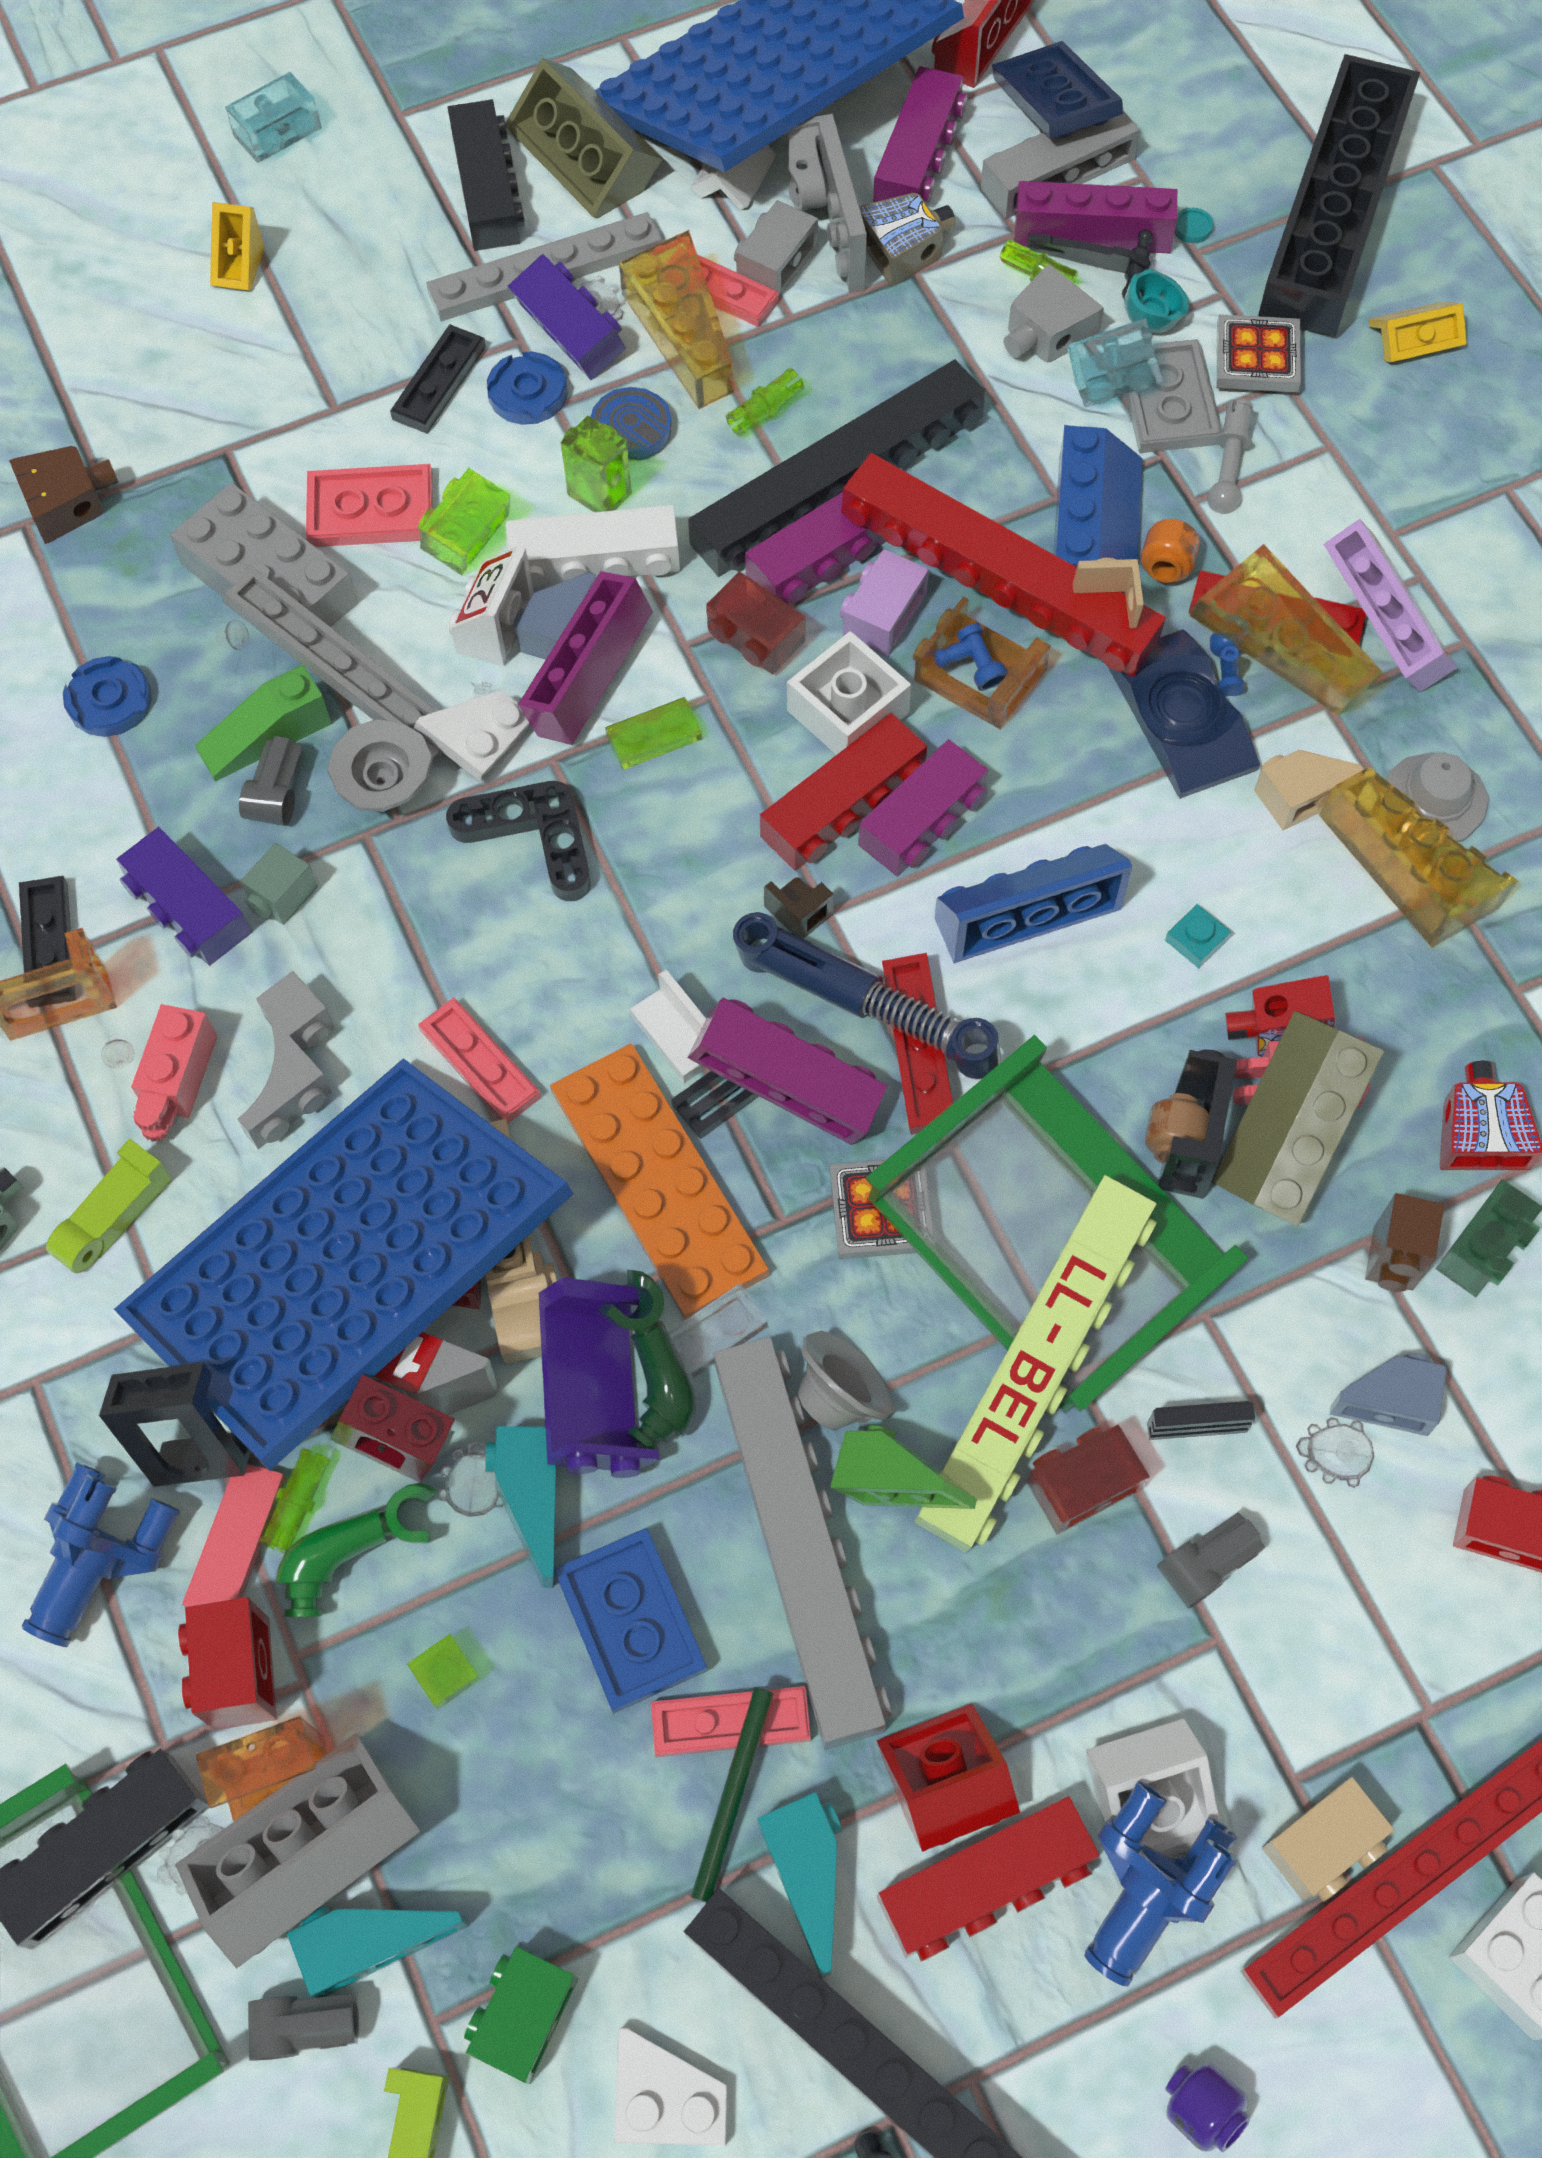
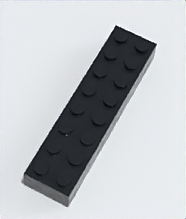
(1339, 194)

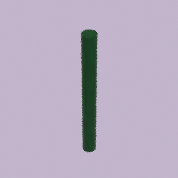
(732, 1795)

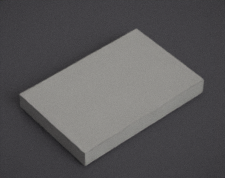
(1180, 408)

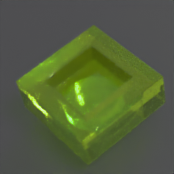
(443, 1671)

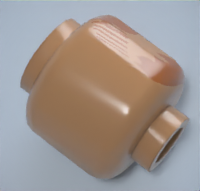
(1174, 1117)

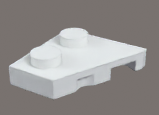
(475, 731)
(665, 2097)

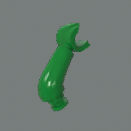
(319, 1553)

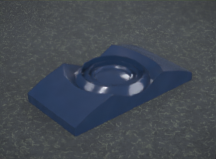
(1187, 716)

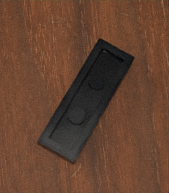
(438, 378)
(43, 925)

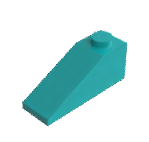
(526, 1491)
(805, 1858)
(354, 1943)

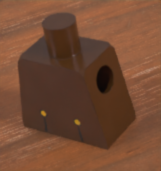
(61, 489)

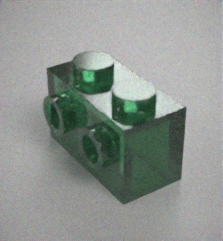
(1489, 1238)

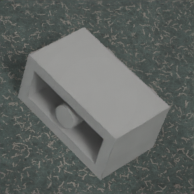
(777, 246)

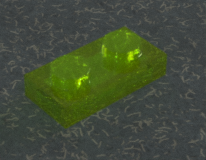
(653, 733)

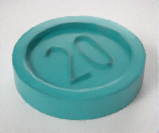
(1193, 225)

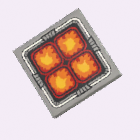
(1258, 353)
(858, 1223)

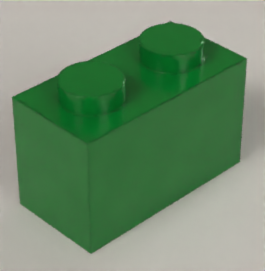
(520, 2014)

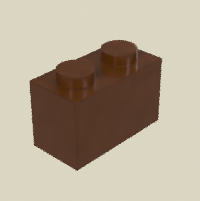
(1404, 1242)

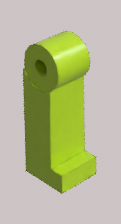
(108, 1208)
(417, 2112)

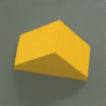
(234, 246)

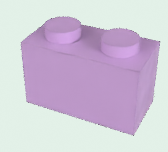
(884, 601)

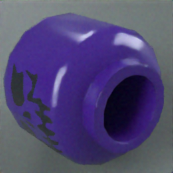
(1207, 2107)

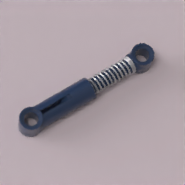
(862, 993)

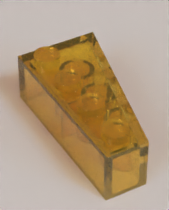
(678, 313)
(1287, 631)
(1413, 857)

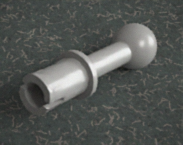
(1225, 495)

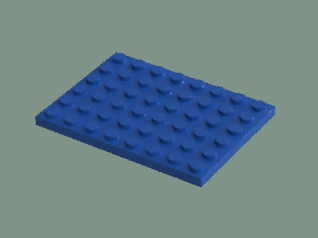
(766, 70)
(342, 1257)

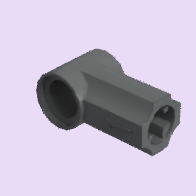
(271, 792)
(1201, 1566)
(287, 2025)

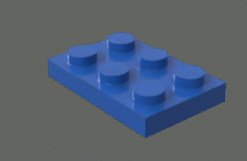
(630, 1620)

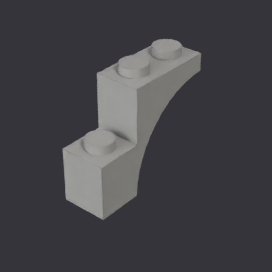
(294, 1081)

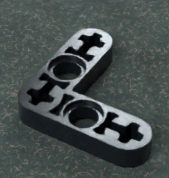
(545, 820)

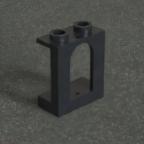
(1189, 1162)
(169, 1395)

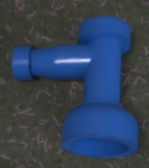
(971, 644)
(1230, 683)

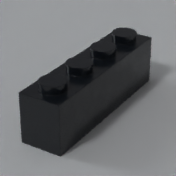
(484, 174)
(95, 1847)

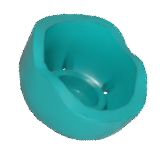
(1152, 306)

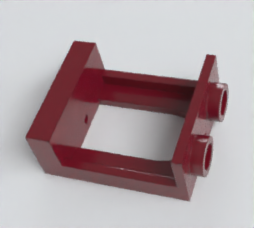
(395, 1421)

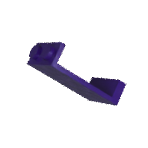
(589, 1379)

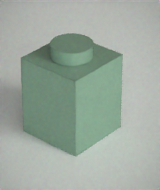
(278, 884)

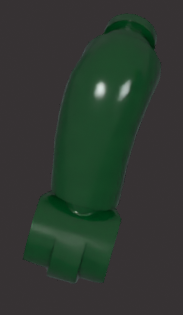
(669, 1390)

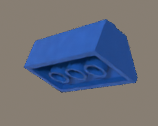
(1097, 497)
(1032, 901)

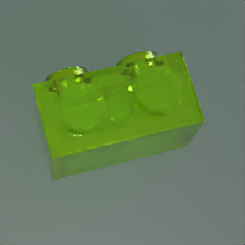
(596, 465)
(463, 520)

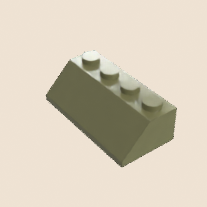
(581, 139)
(1297, 1117)

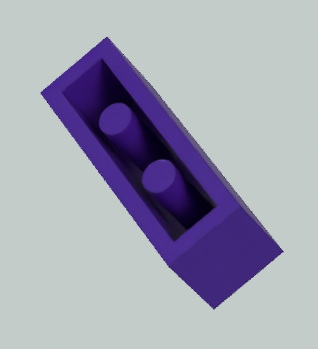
(568, 315)
(182, 897)

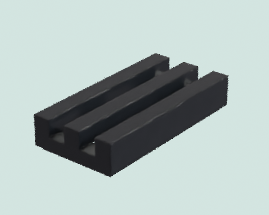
(719, 1116)
(1200, 1420)

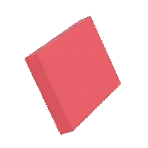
(367, 504)

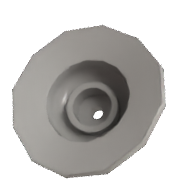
(379, 753)
(1443, 790)
(841, 1384)

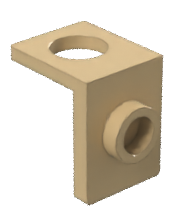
(1112, 576)

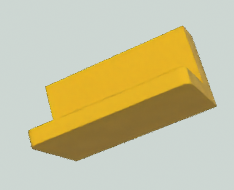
(1421, 330)

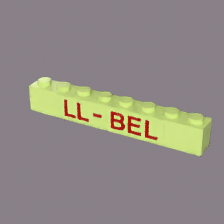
(1038, 1359)

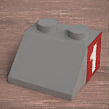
(440, 1375)

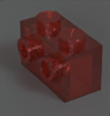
(755, 623)
(1086, 1477)

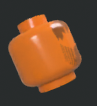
(1170, 550)

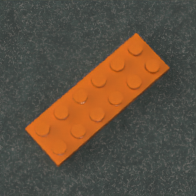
(658, 1180)

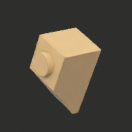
(1300, 784)

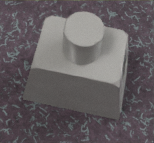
(1051, 316)

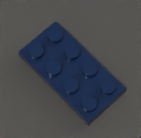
(1057, 90)

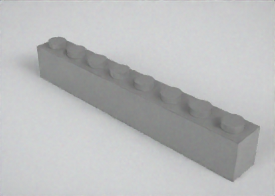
(799, 1544)

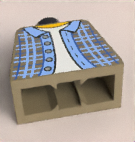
(904, 235)

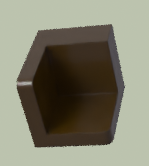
(799, 906)

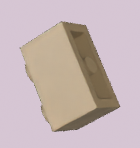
(1329, 1841)

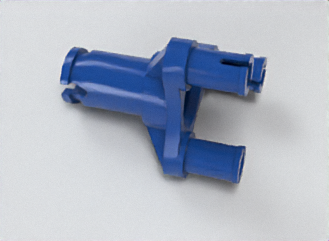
(89, 1554)
(1154, 1884)

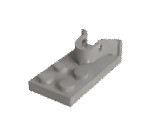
(829, 185)

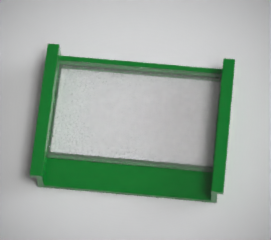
(997, 1195)
(97, 2014)

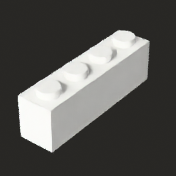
(607, 541)

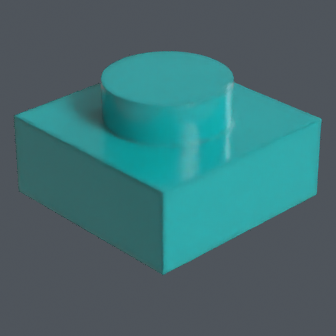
(1198, 936)

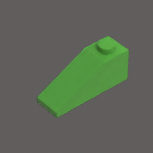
(280, 707)
(885, 1472)

